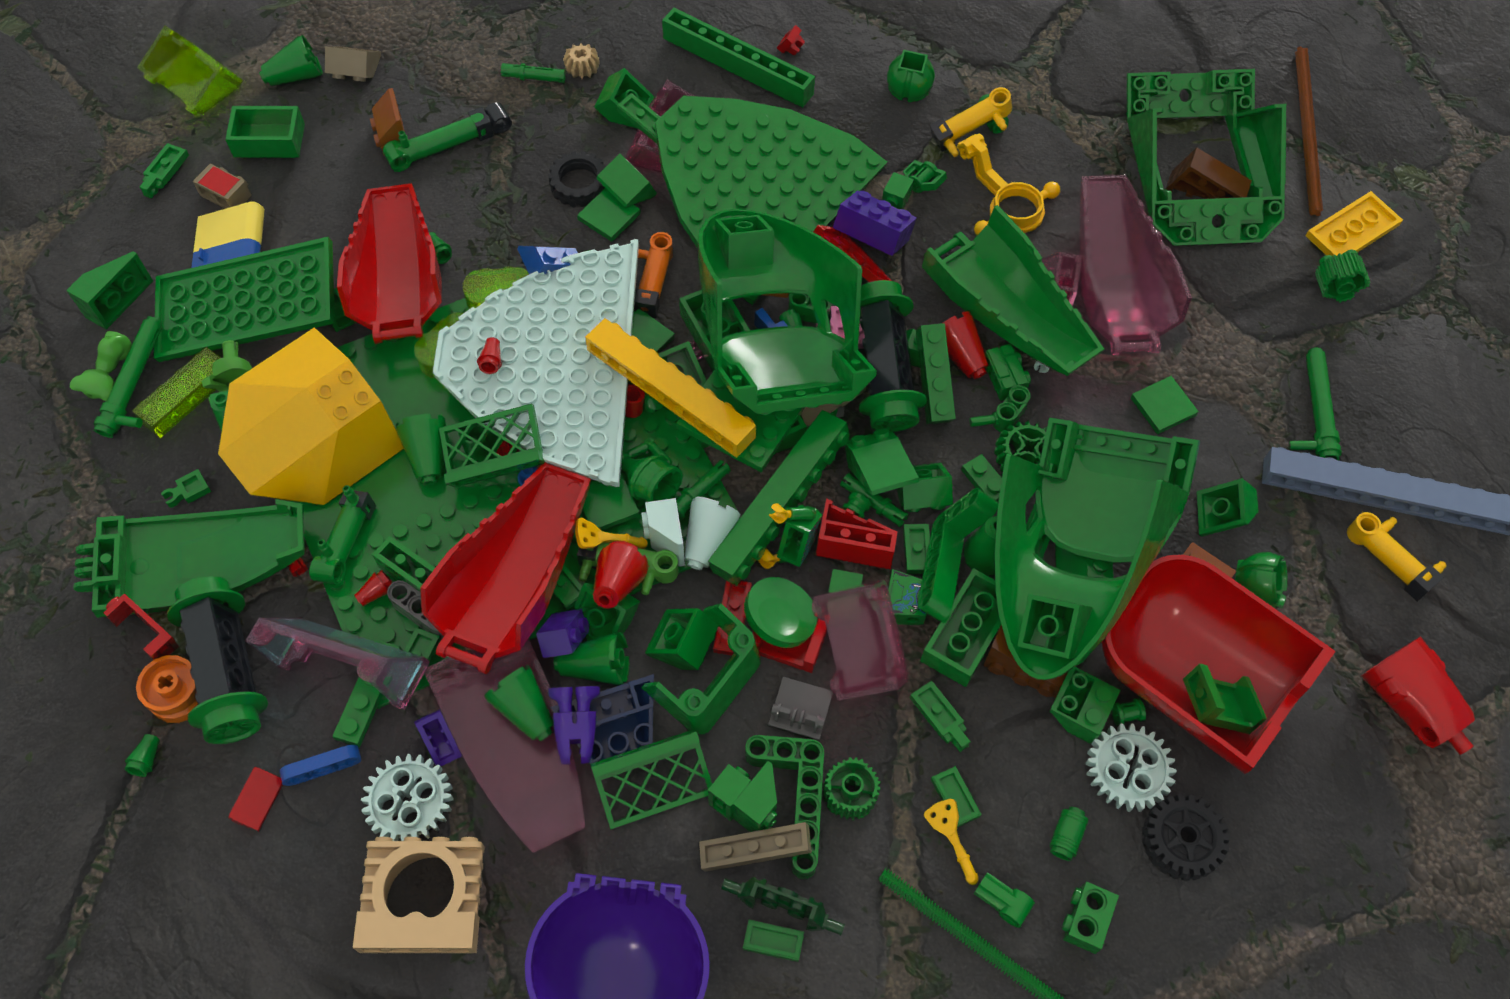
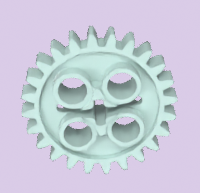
(1155, 776)
(386, 788)

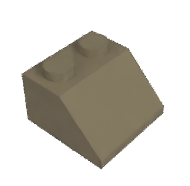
(351, 62)

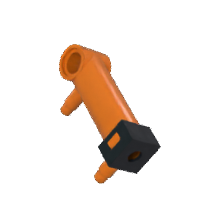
(654, 273)

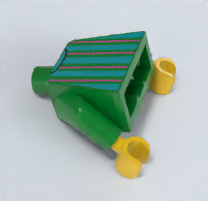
(797, 537)

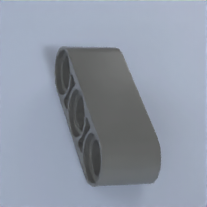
(409, 605)

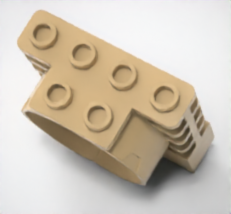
(450, 931)

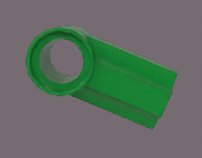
(1011, 904)

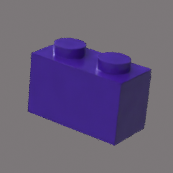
(562, 633)

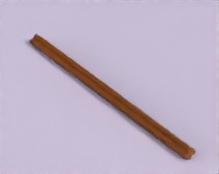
(1309, 132)

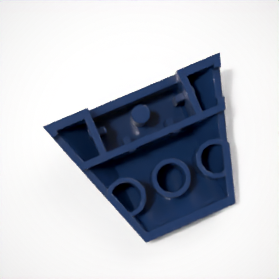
(622, 719)

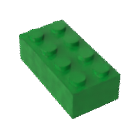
(966, 632)

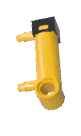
(989, 109)
(1393, 555)

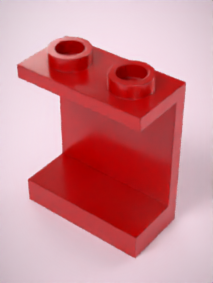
(121, 607)

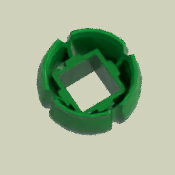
(910, 76)
(1264, 576)

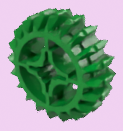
(1026, 439)

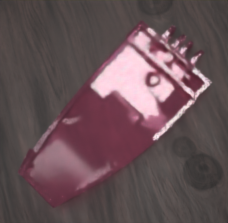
(517, 774)

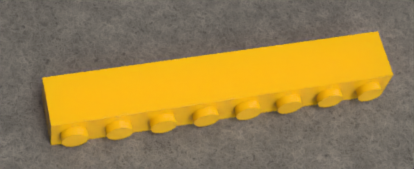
(671, 387)

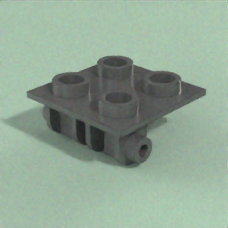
(800, 708)

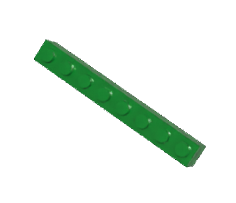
(738, 57)
(786, 487)

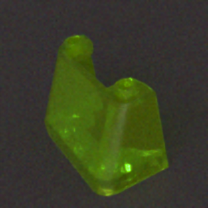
(188, 72)

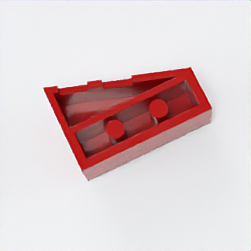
(854, 538)

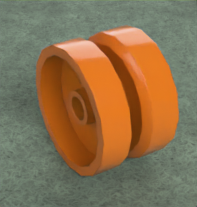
(167, 688)

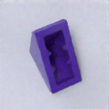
(438, 738)

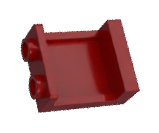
(801, 656)

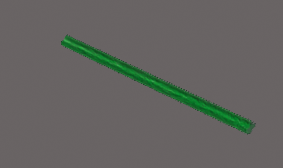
(966, 936)

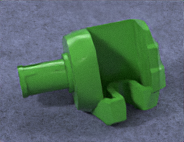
(227, 368)

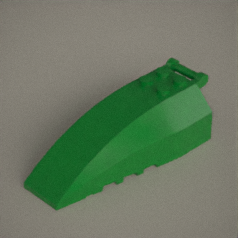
(1013, 294)

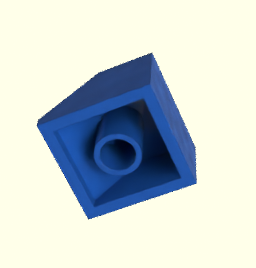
(544, 258)

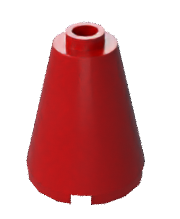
(965, 345)
(618, 573)

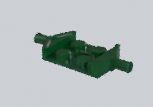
(778, 896)

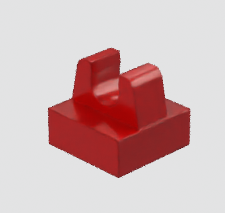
(790, 41)

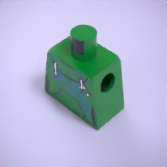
(904, 596)

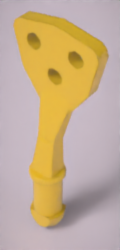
(598, 536)
(950, 831)

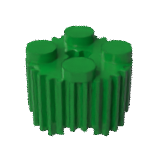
(1342, 275)
(849, 803)

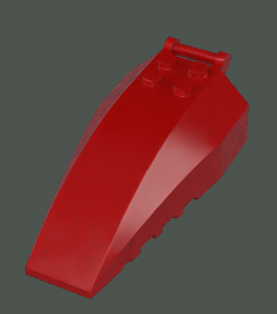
(390, 266)
(503, 574)

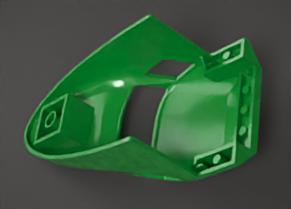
(784, 365)
(1095, 497)

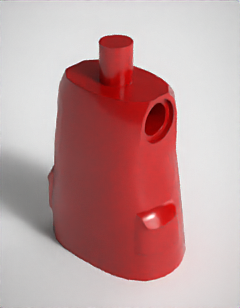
(1423, 695)

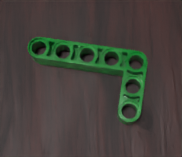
(946, 548)
(804, 794)

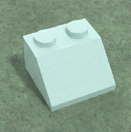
(663, 527)

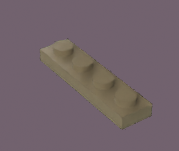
(755, 847)

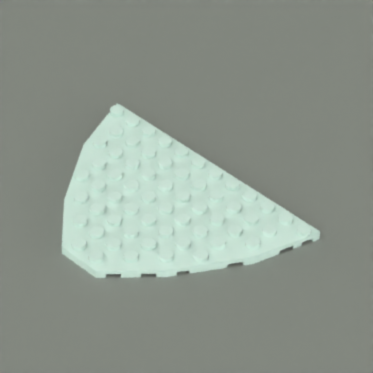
(547, 359)

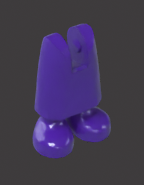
(574, 726)

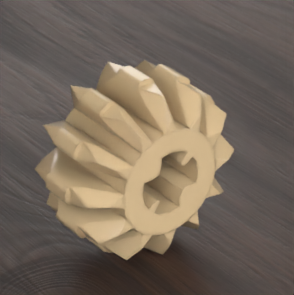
(581, 61)

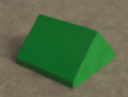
(625, 182)

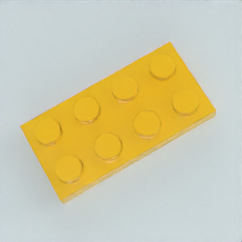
(1354, 226)

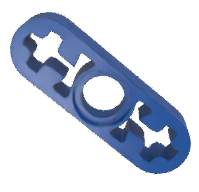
(320, 765)

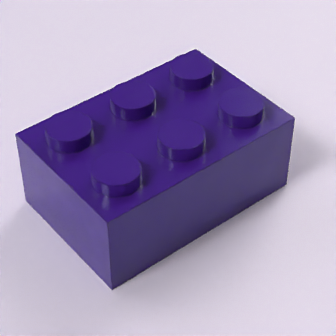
(874, 222)

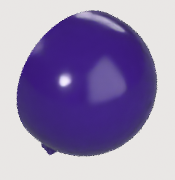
(617, 944)

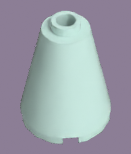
(707, 530)

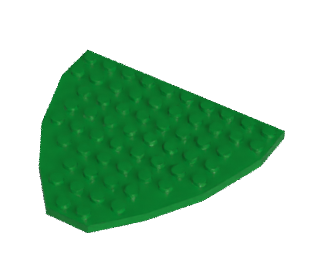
(758, 160)

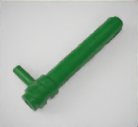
(113, 410)
(1326, 437)

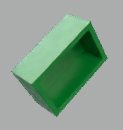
(265, 131)

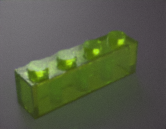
(177, 395)

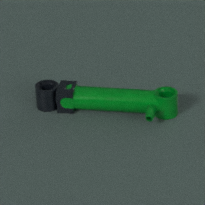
(478, 125)

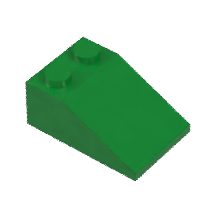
(110, 289)
(880, 461)

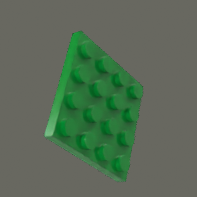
(770, 428)

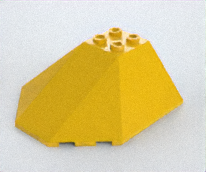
(304, 424)

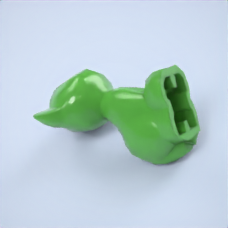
(97, 382)

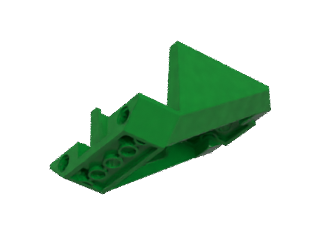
(1256, 139)

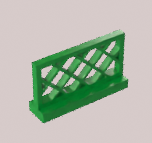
(497, 466)
(645, 755)

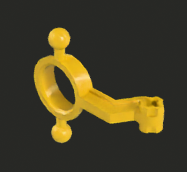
(975, 149)

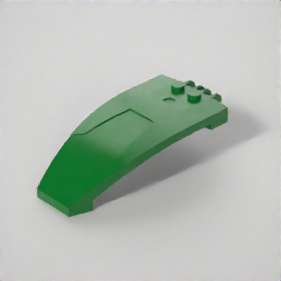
(159, 553)

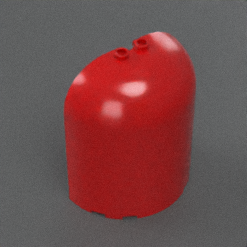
(1197, 615)

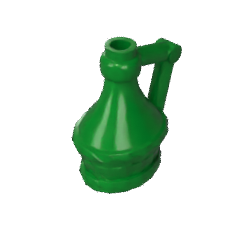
(652, 476)

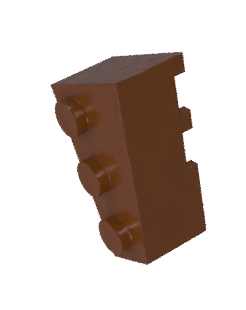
(1207, 178)
(1002, 662)

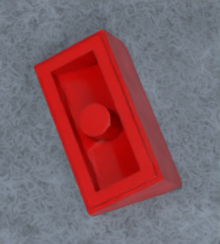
(256, 799)

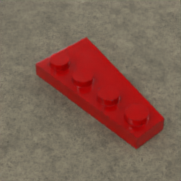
(870, 269)

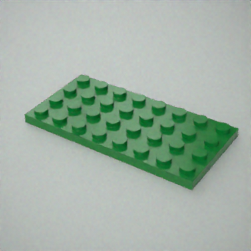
(245, 299)

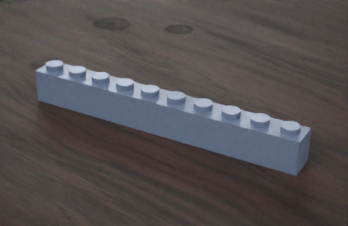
(1387, 490)

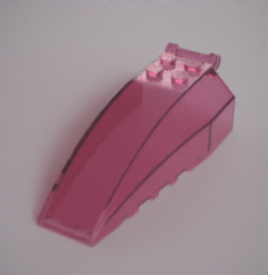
(1127, 272)

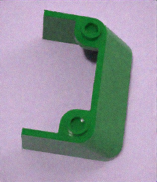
(703, 709)

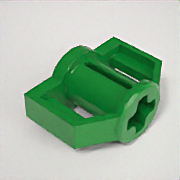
(926, 172)

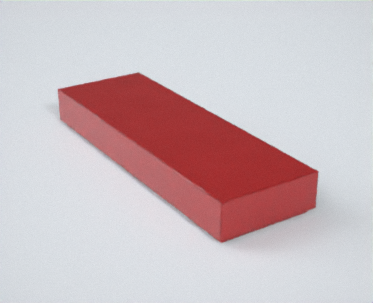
(734, 601)

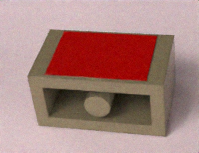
(222, 187)

